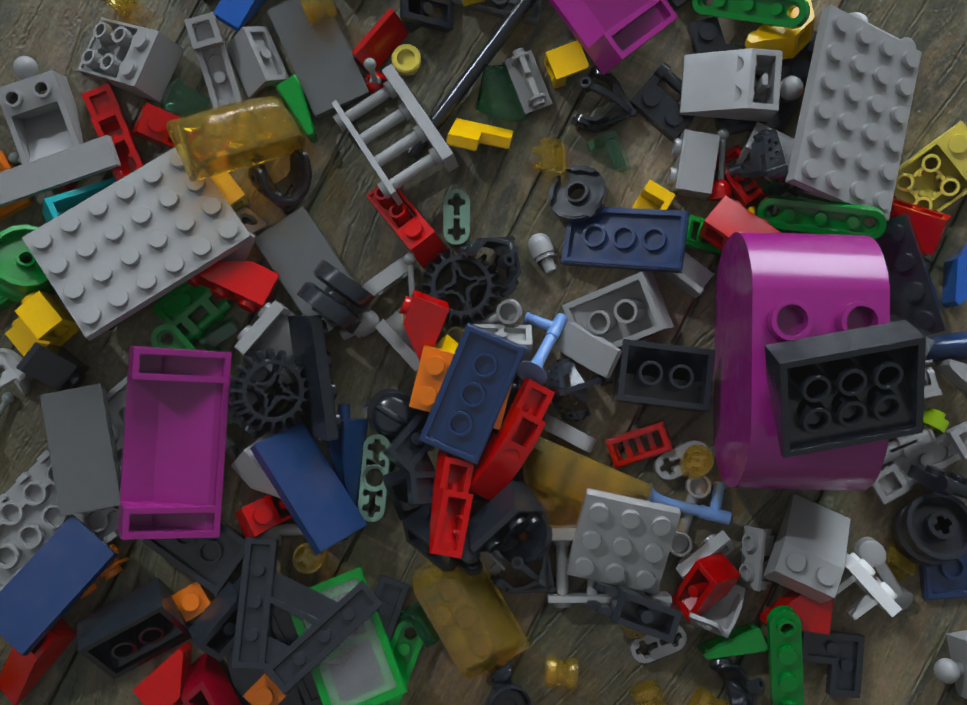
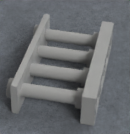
(423, 131)
(562, 596)

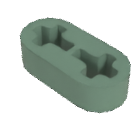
(449, 217)

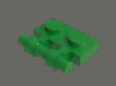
(184, 302)

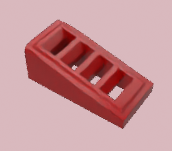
(738, 192)
(655, 450)

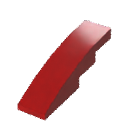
(110, 120)
(450, 505)

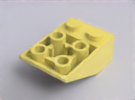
(937, 172)

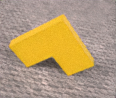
(469, 134)

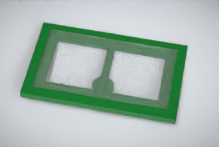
(363, 665)

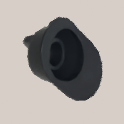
(390, 412)

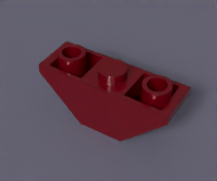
(208, 684)

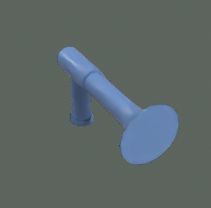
(534, 369)
(704, 512)

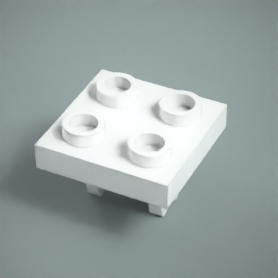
(875, 591)

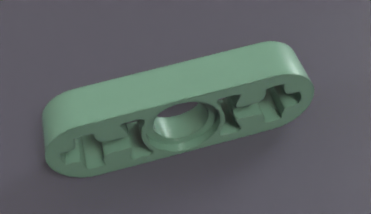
(365, 499)

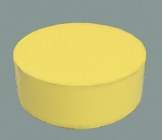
(406, 59)

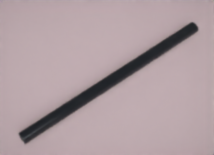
(475, 69)

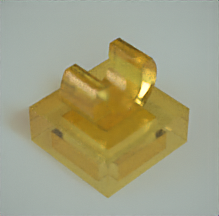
(552, 155)
(898, 564)

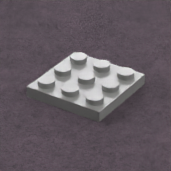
(622, 540)

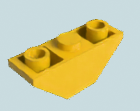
(783, 39)

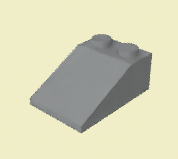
(622, 310)
(809, 550)

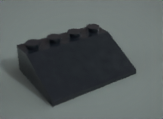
(847, 387)

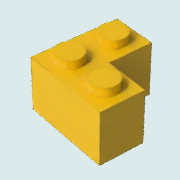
(42, 321)

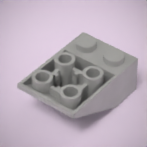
(131, 58)

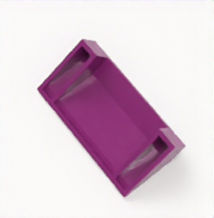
(614, 27)
(173, 443)

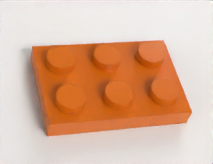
(429, 378)

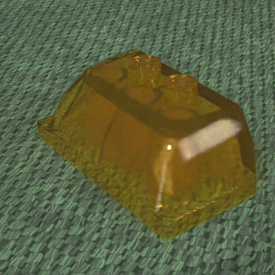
(235, 136)
(568, 474)
(469, 617)

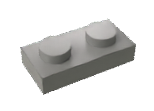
(710, 546)

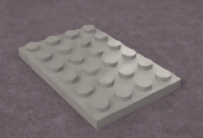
(853, 113)
(135, 242)

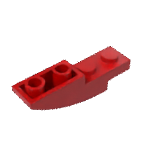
(513, 442)

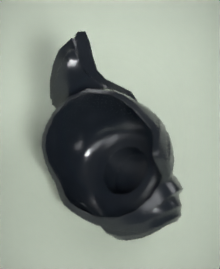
(503, 689)

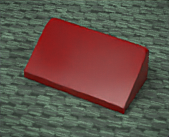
(380, 40)

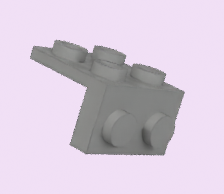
(268, 332)

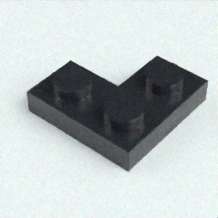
(843, 656)

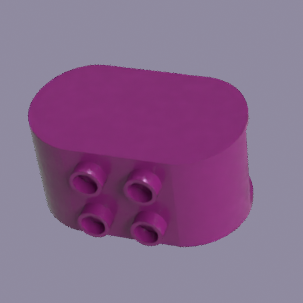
(778, 292)

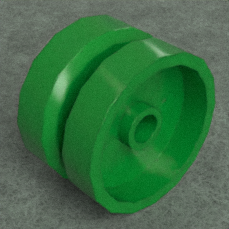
(18, 268)

